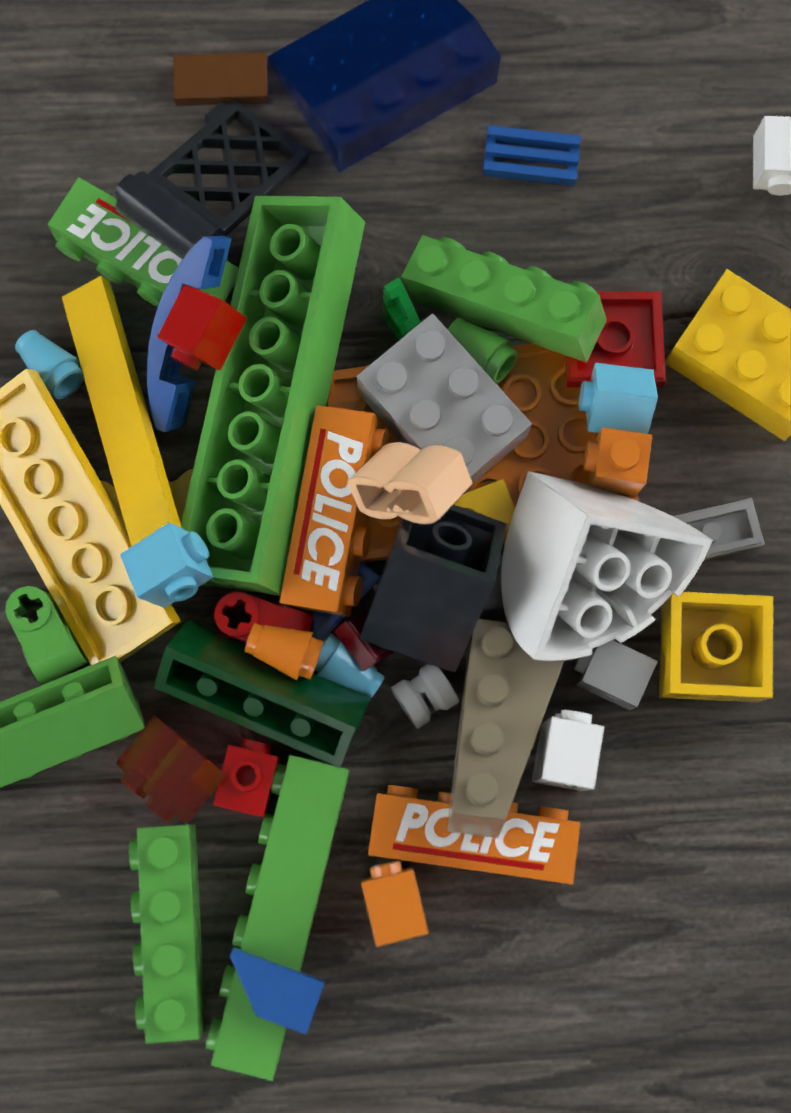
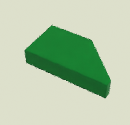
(398, 309)

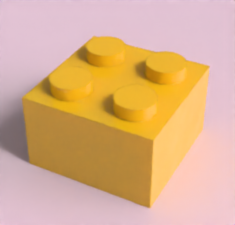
(716, 647)

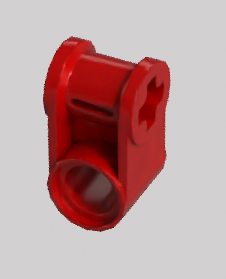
(259, 612)

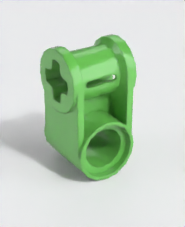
(48, 642)

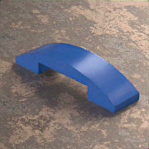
(167, 389)

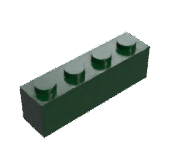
(233, 684)

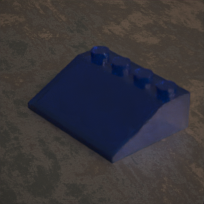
(385, 72)

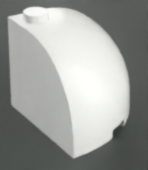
(589, 566)

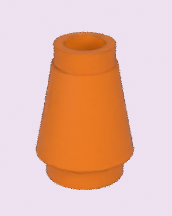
(285, 649)

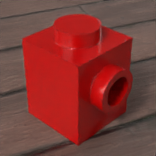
(201, 329)
(248, 778)

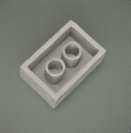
(439, 395)

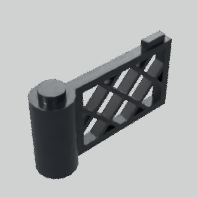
(179, 214)

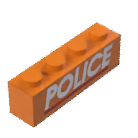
(328, 526)
(527, 846)

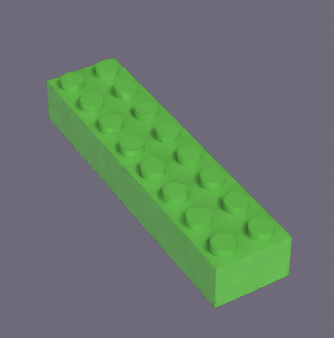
(265, 397)

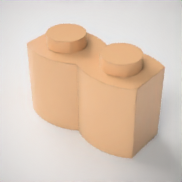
(410, 482)

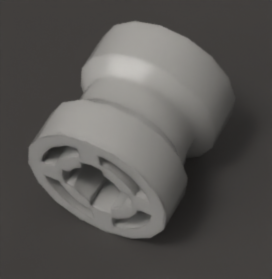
(424, 695)

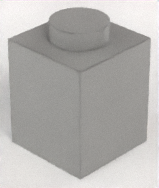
(615, 673)

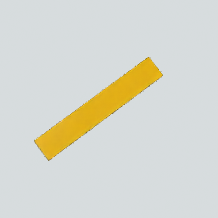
(120, 410)

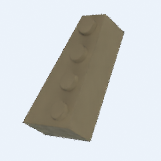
(497, 727)

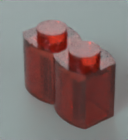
(169, 772)

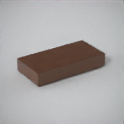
(219, 78)

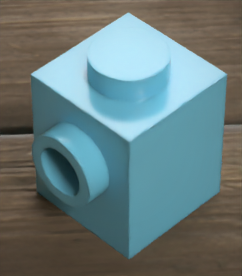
(619, 398)
(167, 565)

